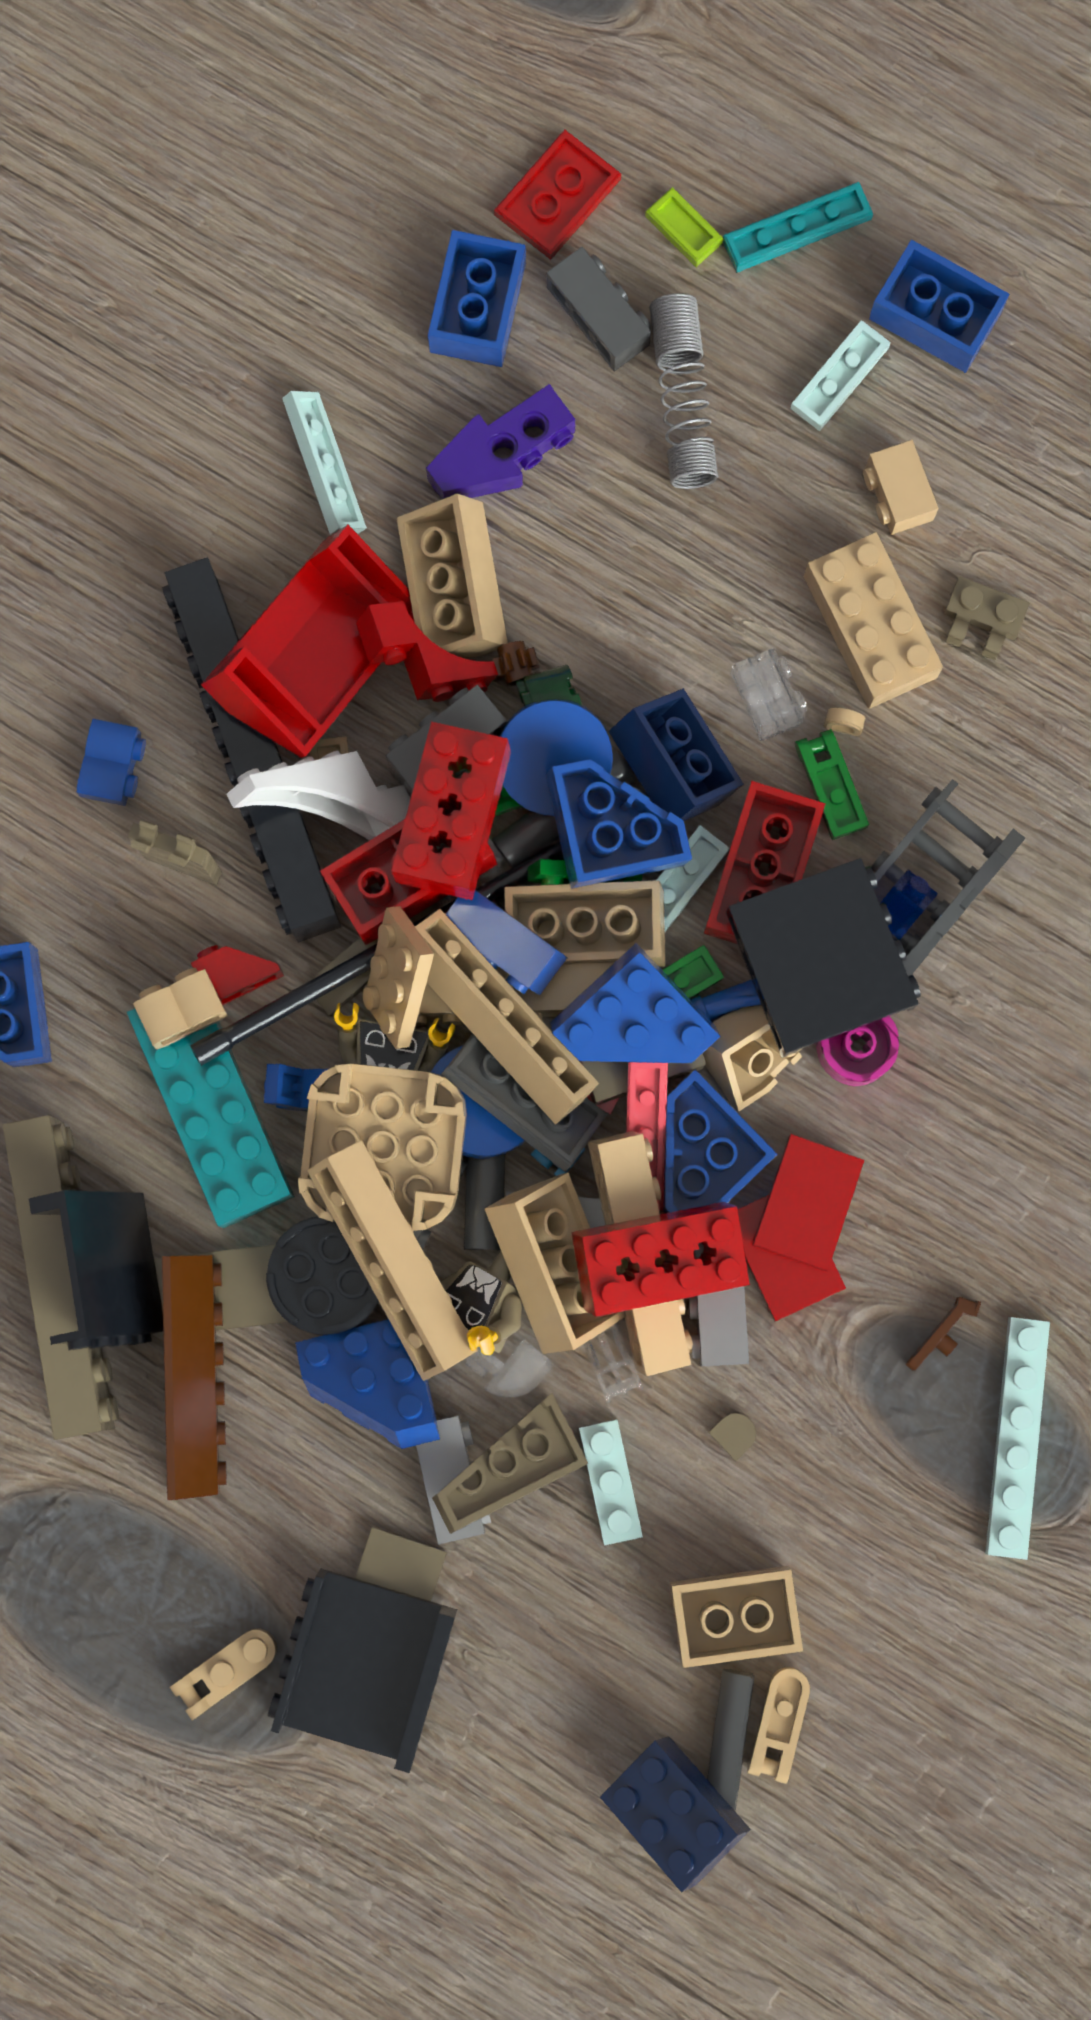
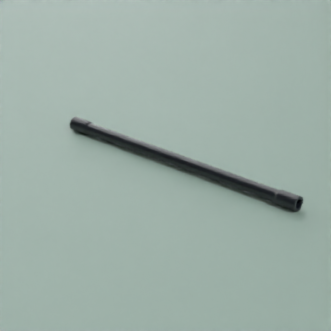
(225, 1038)

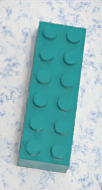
(217, 1127)

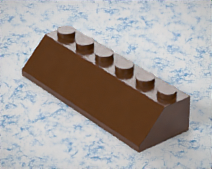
(191, 1376)

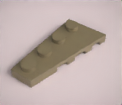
(518, 1463)

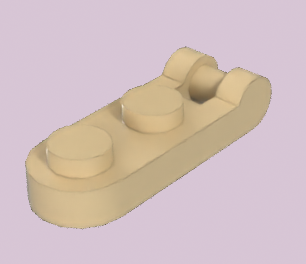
(226, 1670)
(780, 1723)

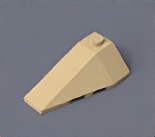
(745, 1056)

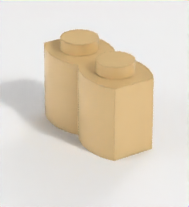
(179, 1008)

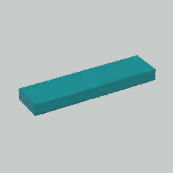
(797, 227)

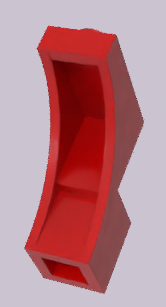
(435, 674)

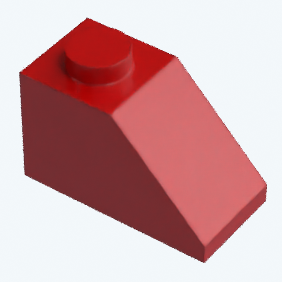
(235, 971)

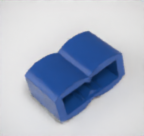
(109, 762)

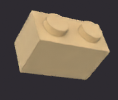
(900, 487)

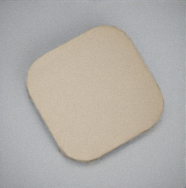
(408, 1125)

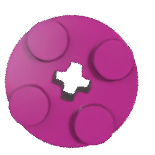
(859, 1067)

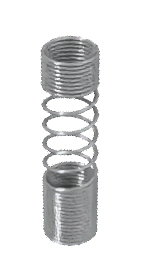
(680, 345)

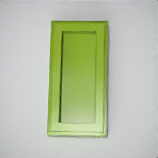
(684, 227)

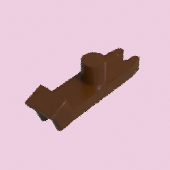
(939, 1336)

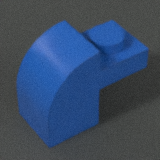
(289, 1086)

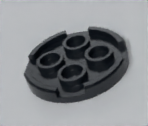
(318, 1279)

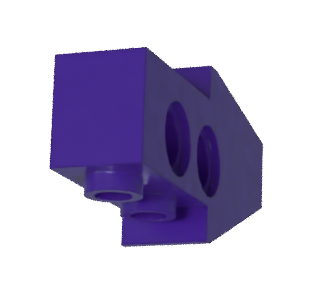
(468, 460)

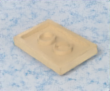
(397, 977)

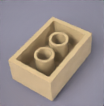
(736, 1616)

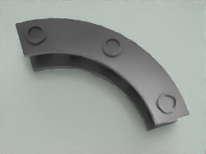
(971, 880)

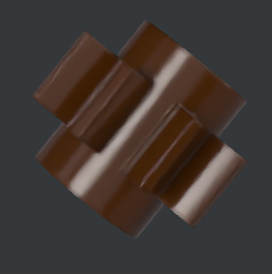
(515, 662)

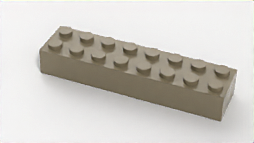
(73, 1378)

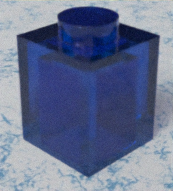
(907, 902)

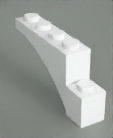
(329, 787)

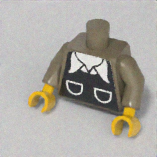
(370, 1046)
(485, 1303)

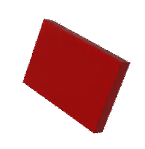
(557, 194)
(808, 1202)
(782, 1281)

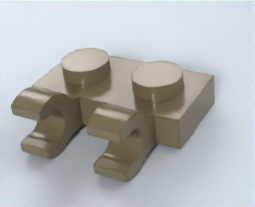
(985, 609)

